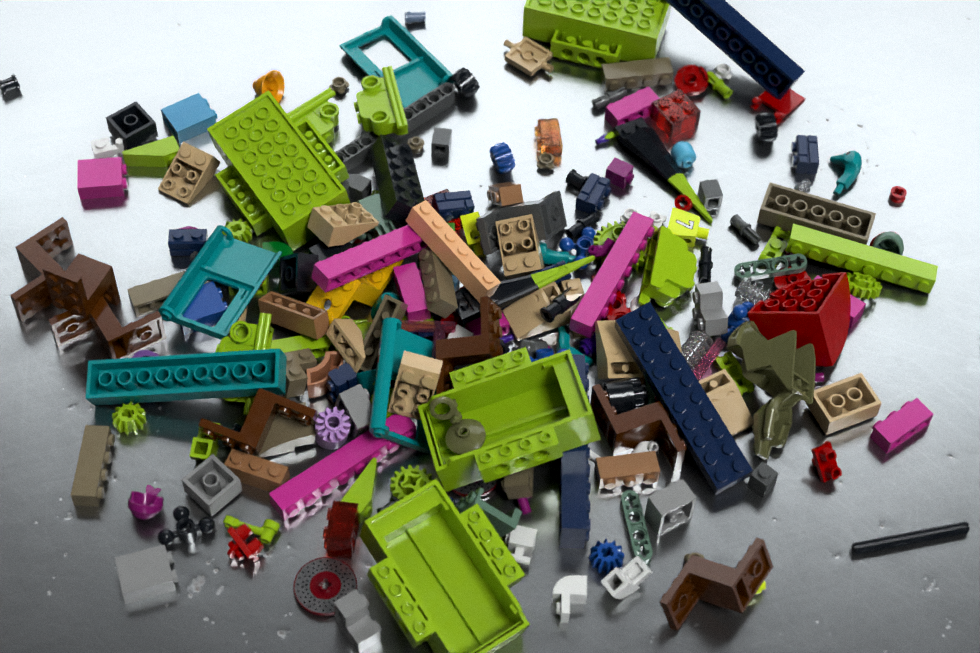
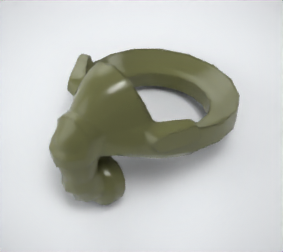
(453, 414)

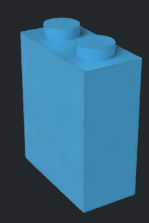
(189, 117)

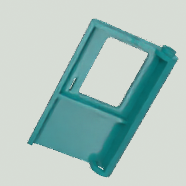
(413, 78)
(225, 262)
(391, 348)

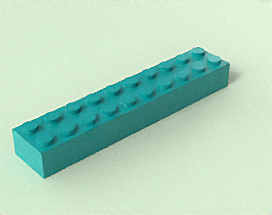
(186, 377)

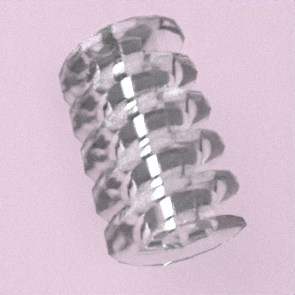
(751, 292)
(696, 347)

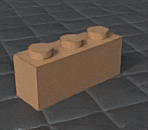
(505, 194)
(627, 470)
(257, 471)

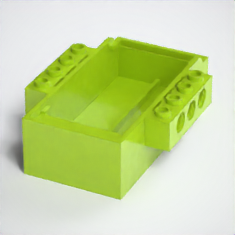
(598, 29)
(277, 169)
(526, 411)
(444, 573)

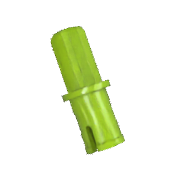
(718, 84)

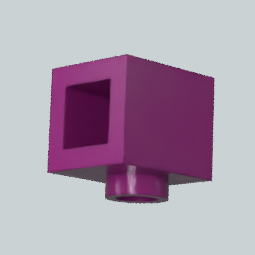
(619, 173)

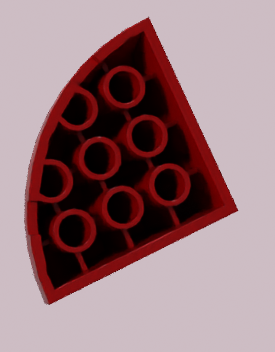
(812, 308)

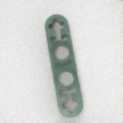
(771, 271)
(634, 527)

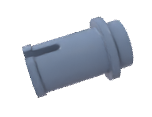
(414, 17)

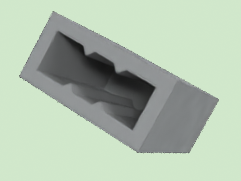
(146, 573)

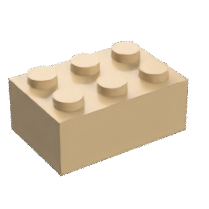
(844, 403)

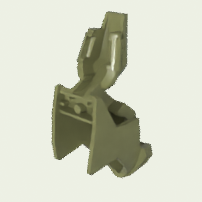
(779, 370)

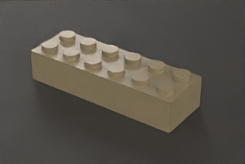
(787, 206)

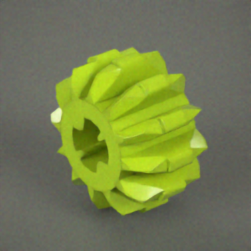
(240, 230)
(129, 418)

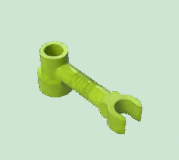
(265, 532)

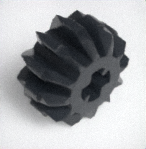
(465, 82)
(766, 127)

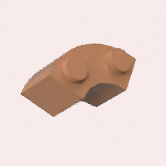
(318, 375)

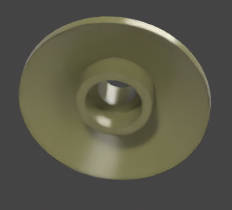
(468, 442)

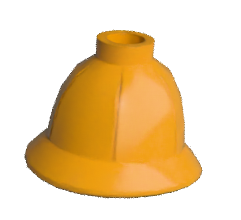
(271, 81)

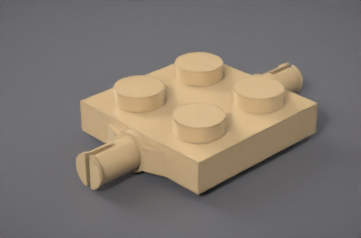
(528, 56)

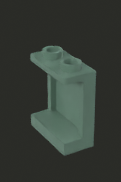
(501, 522)

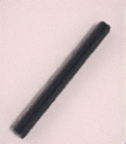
(910, 537)

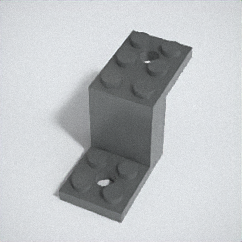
(546, 212)

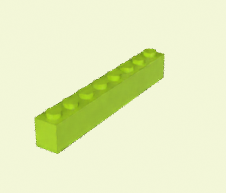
(862, 258)

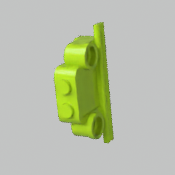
(381, 105)
(320, 112)
(667, 268)
(247, 337)

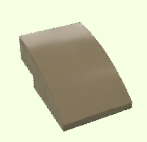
(286, 435)

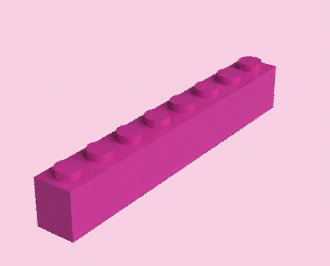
(367, 258)
(612, 274)
(337, 468)

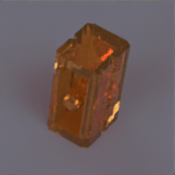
(548, 136)

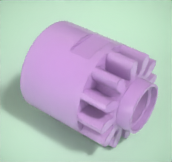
(329, 437)

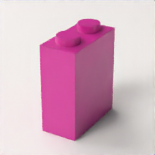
(101, 178)

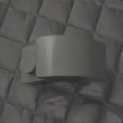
(357, 186)

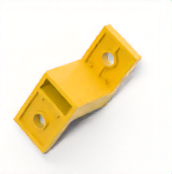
(363, 290)

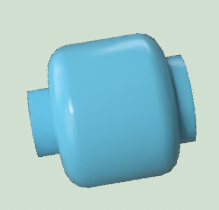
(683, 154)

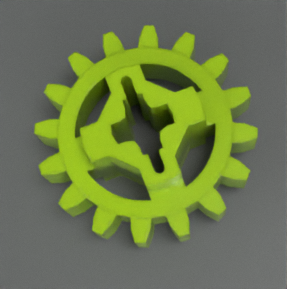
(863, 286)
(412, 480)

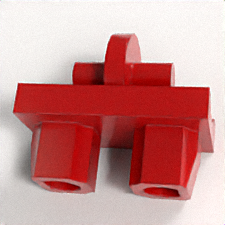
(825, 460)
(250, 549)

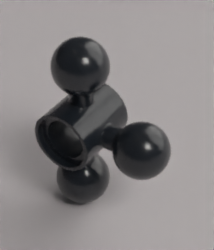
(181, 515)

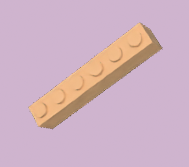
(452, 251)

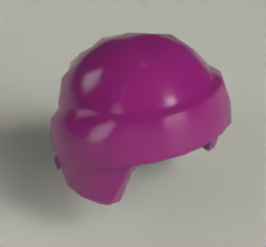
(145, 505)

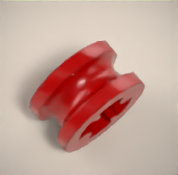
(679, 198)
(897, 198)

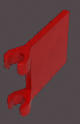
(782, 107)

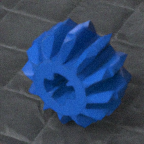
(502, 157)
(600, 551)

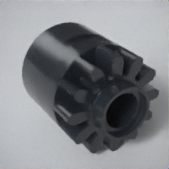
(626, 394)

